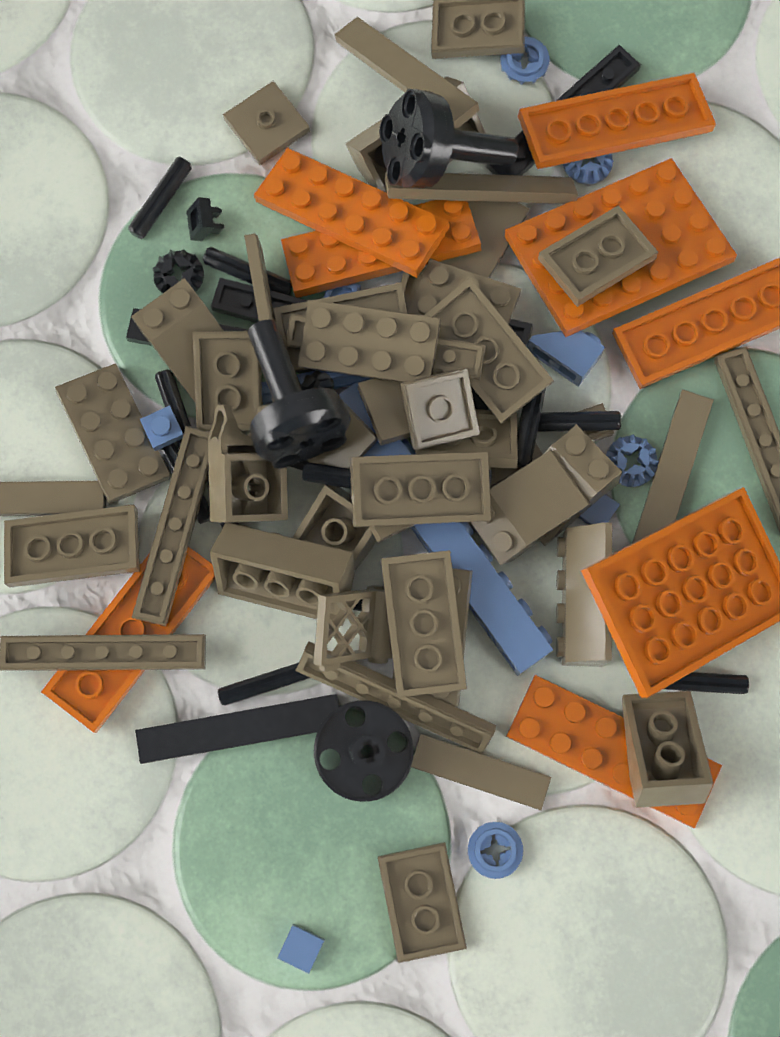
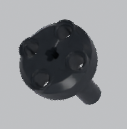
(422, 139)
(299, 420)
(349, 741)

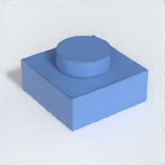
(162, 428)

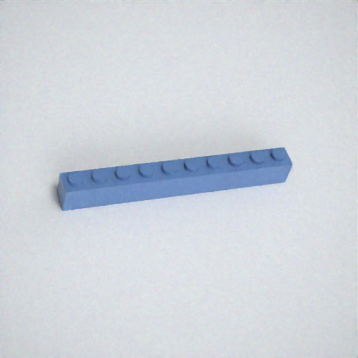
(491, 601)

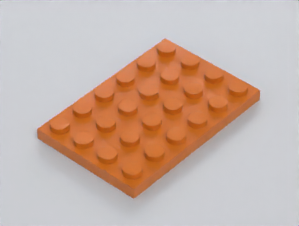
(666, 214)
(688, 591)

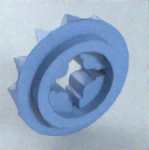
(537, 56)
(590, 172)
(647, 458)
(507, 861)

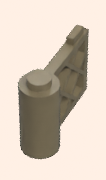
(369, 624)

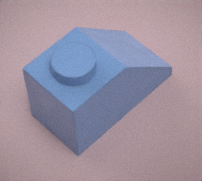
(569, 355)

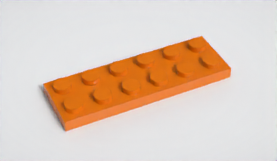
(616, 120)
(352, 212)
(324, 263)
(702, 325)
(95, 694)
(585, 740)

